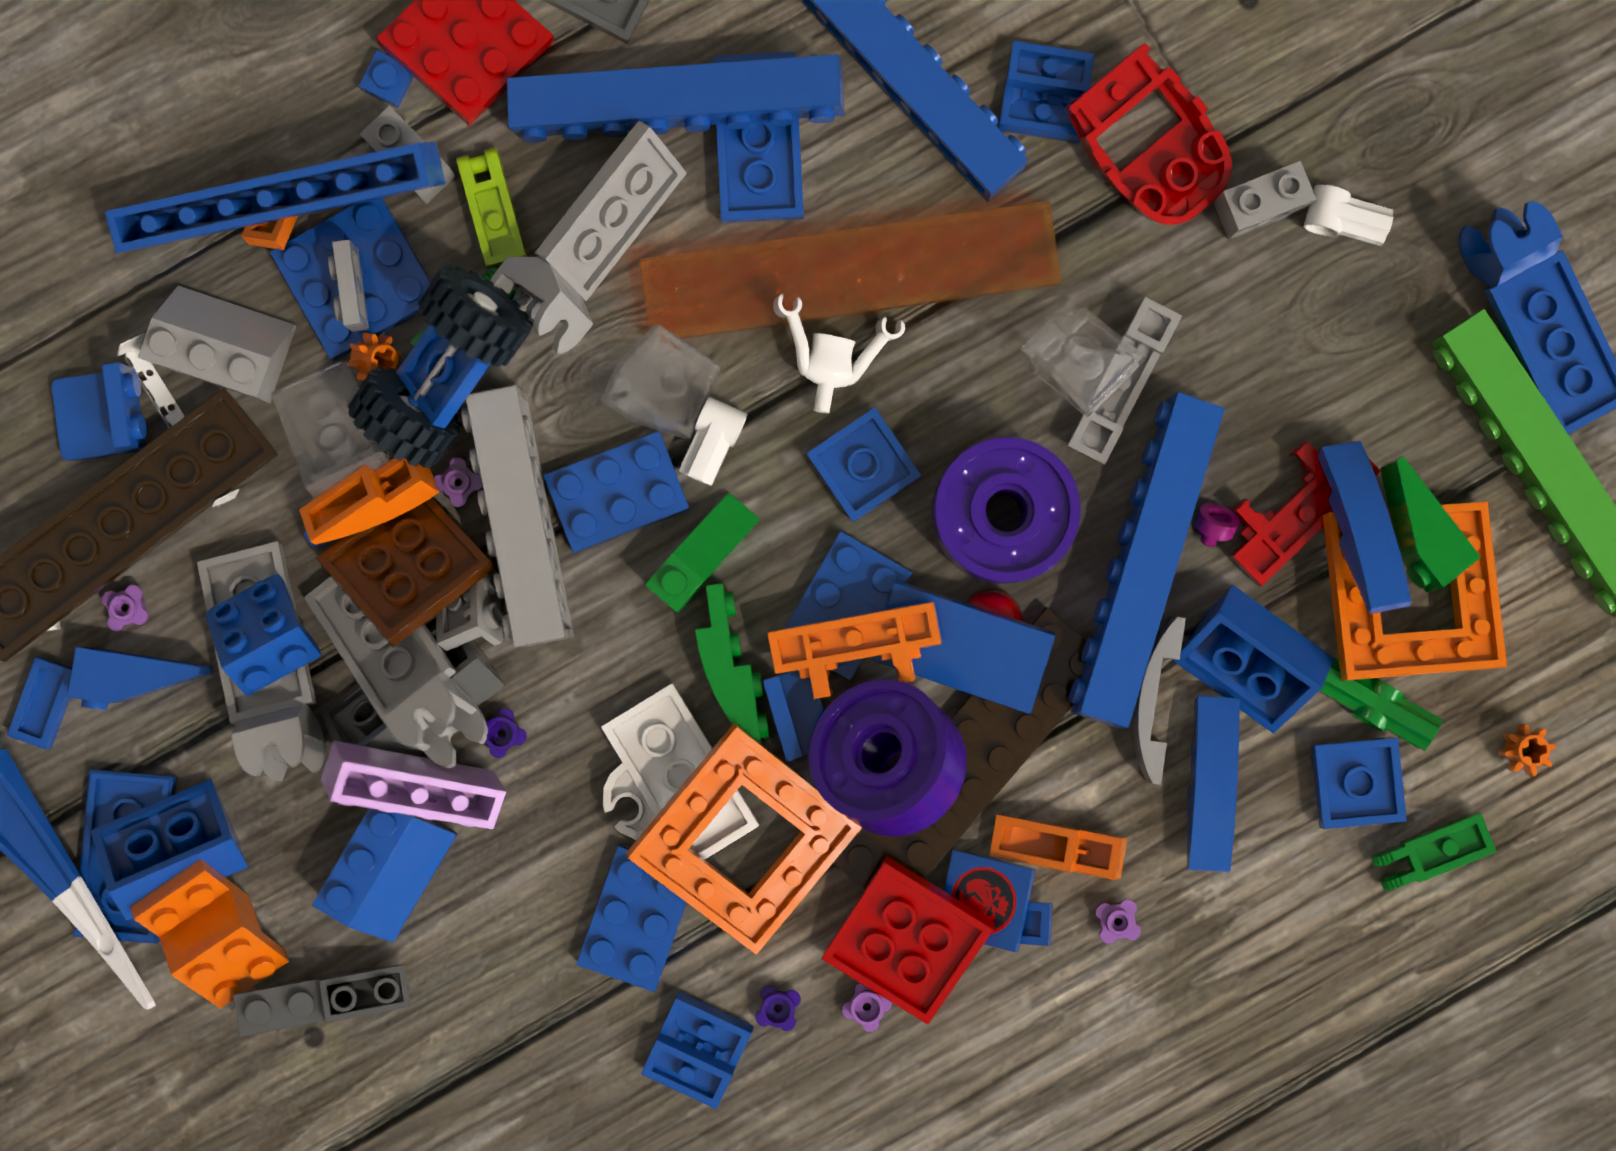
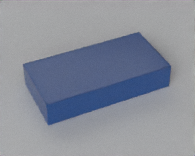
(42, 704)

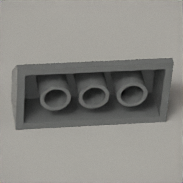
(356, 722)

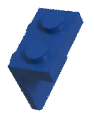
(99, 413)
(260, 635)

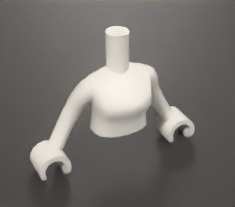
(830, 356)

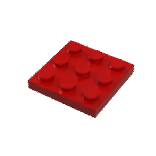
(465, 49)
(908, 940)

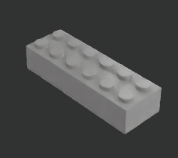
(518, 517)

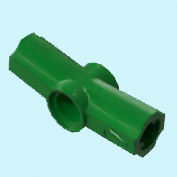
(1382, 707)

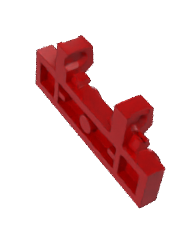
(1279, 535)

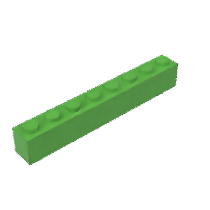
(1534, 448)

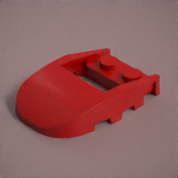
(1176, 172)

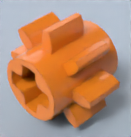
(373, 353)
(1532, 759)

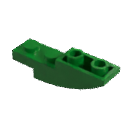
(731, 684)

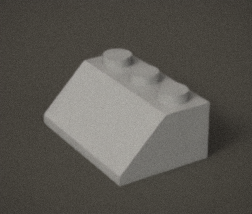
(218, 343)

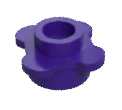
(514, 734)
(782, 1019)

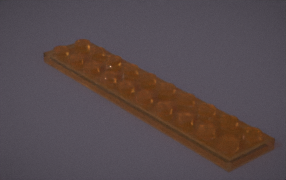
(853, 270)

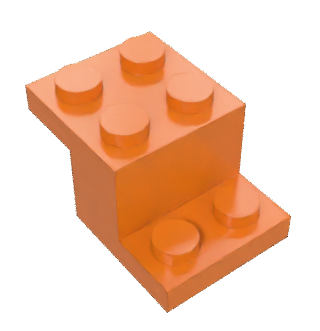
(209, 933)

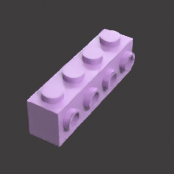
(412, 785)

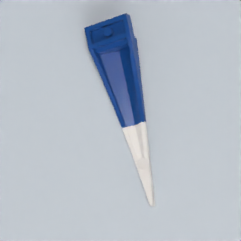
(37, 851)

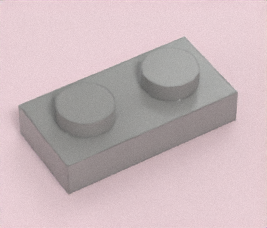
(346, 269)

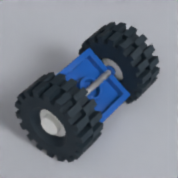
(466, 332)

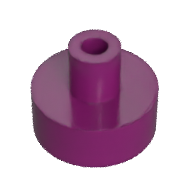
(1216, 523)

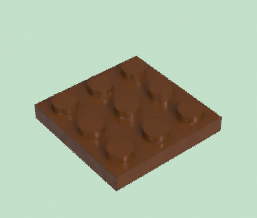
(406, 569)

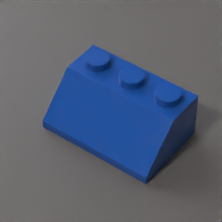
(1256, 658)
(163, 840)
(384, 872)

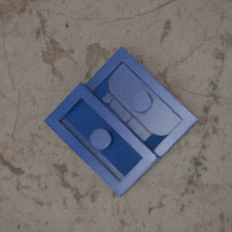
(1040, 86)
(697, 1050)

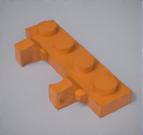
(822, 645)

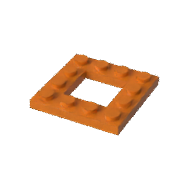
(1478, 630)
(666, 843)

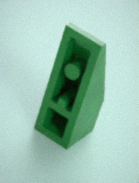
(1425, 533)
(702, 553)

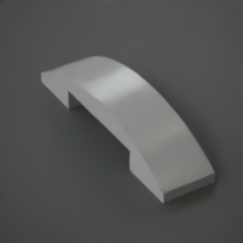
(1149, 333)
(1152, 752)

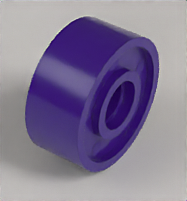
(1038, 485)
(859, 738)

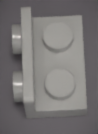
(471, 616)

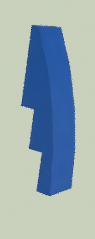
(1366, 527)
(1213, 784)

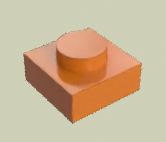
(270, 234)

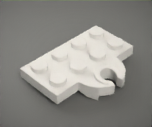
(658, 753)

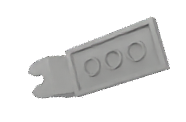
(592, 237)
(403, 683)
(276, 721)

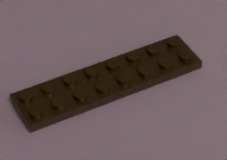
(125, 517)
(996, 747)

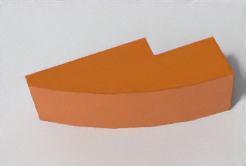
(367, 500)
(1058, 846)

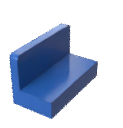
(793, 711)

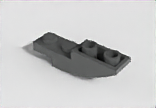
(321, 999)

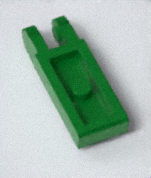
(1437, 851)

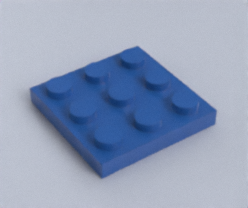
(388, 267)

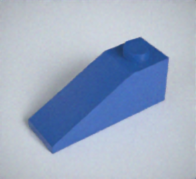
(117, 676)

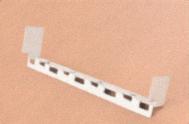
(159, 392)

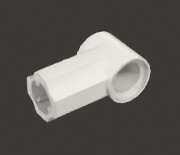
(1339, 214)
(716, 432)

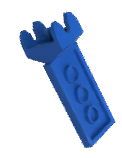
(1544, 312)

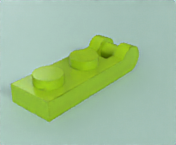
(491, 208)

